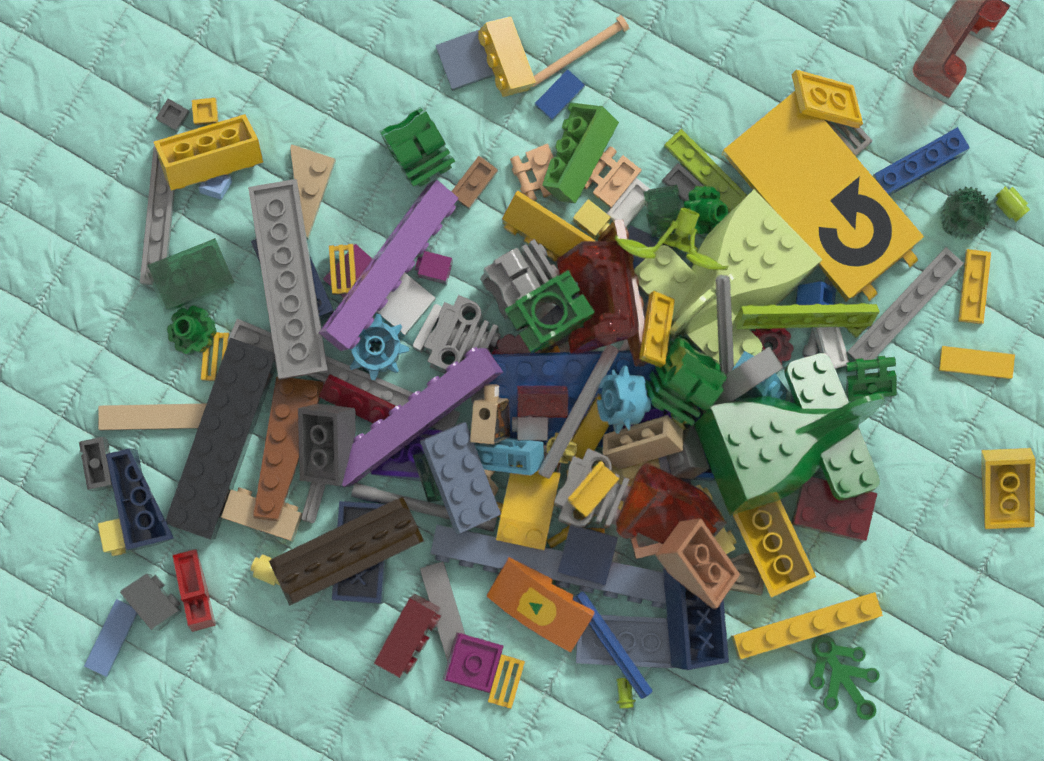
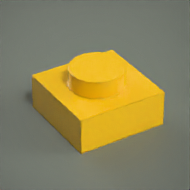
(205, 111)

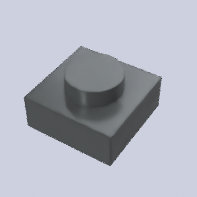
(172, 115)

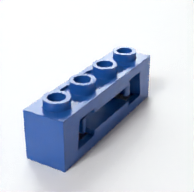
(922, 162)

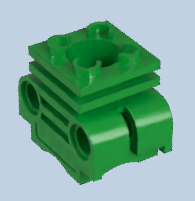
(417, 147)
(559, 292)
(685, 382)

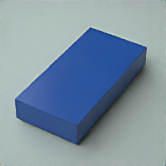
(559, 95)

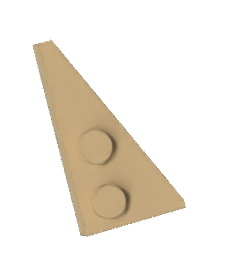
(312, 175)

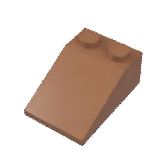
(698, 562)

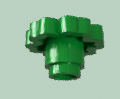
(709, 207)
(191, 330)

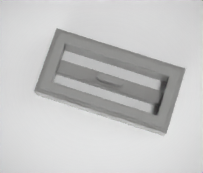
(860, 147)

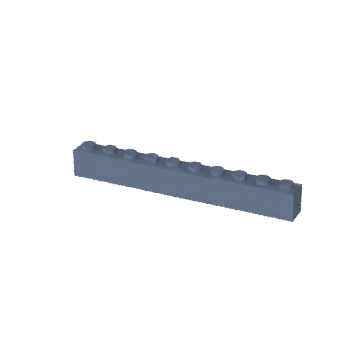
(485, 550)

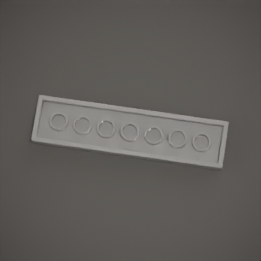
(288, 279)

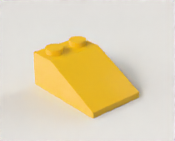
(1008, 488)
(528, 509)

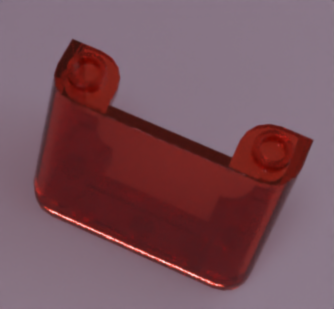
(937, 63)
(607, 285)
(662, 501)

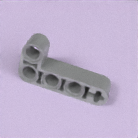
(748, 376)

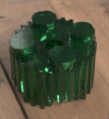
(662, 208)
(959, 225)

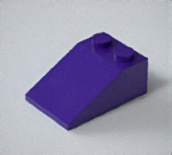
(402, 463)

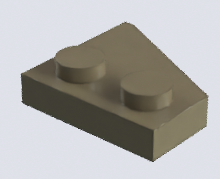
(750, 578)

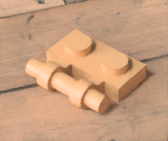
(537, 162)
(616, 181)

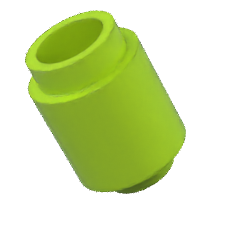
(1011, 203)

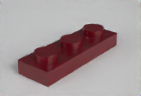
(347, 395)

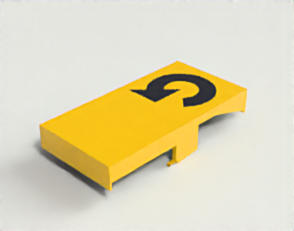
(824, 196)

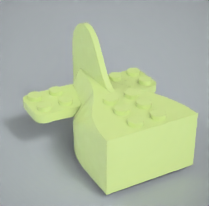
(763, 266)

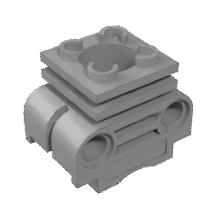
(517, 274)
(457, 336)
(606, 508)

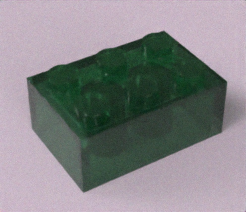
(189, 275)

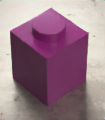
(434, 267)

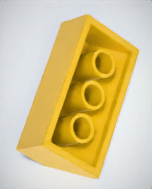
(208, 152)
(538, 223)
(774, 547)

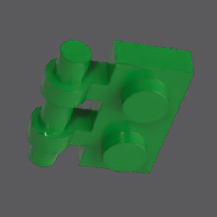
(867, 384)

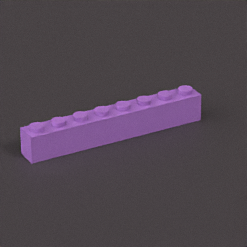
(388, 266)
(420, 413)

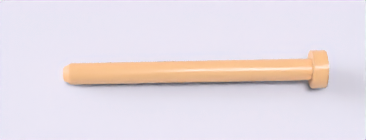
(621, 24)

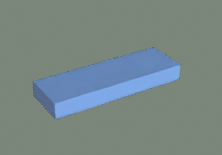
(111, 638)

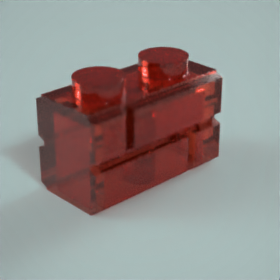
(542, 401)

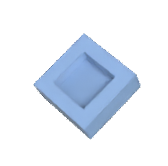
(216, 186)

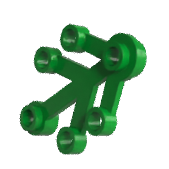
(841, 674)

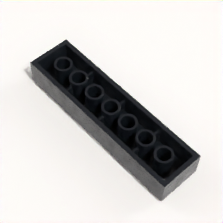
(222, 439)

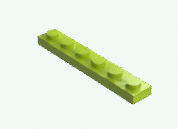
(806, 316)

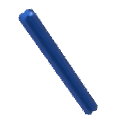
(615, 649)

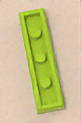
(704, 169)

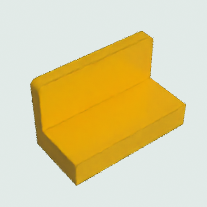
(593, 489)

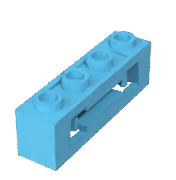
(512, 452)

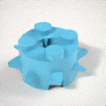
(390, 348)
(623, 399)

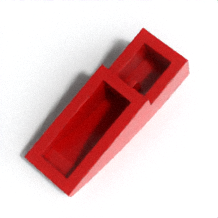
(193, 590)

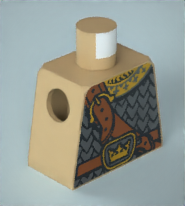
(490, 417)

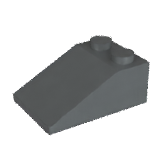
(325, 442)

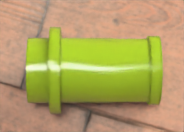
(625, 694)

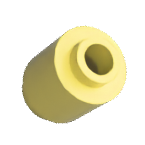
(263, 570)

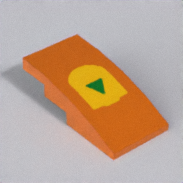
(540, 604)

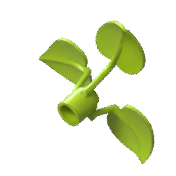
(683, 227)

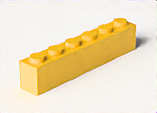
(807, 625)

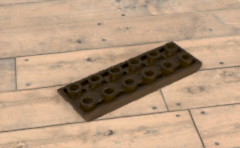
(346, 550)

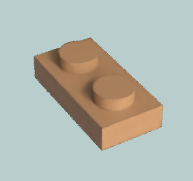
(474, 182)

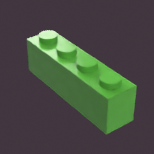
(578, 150)

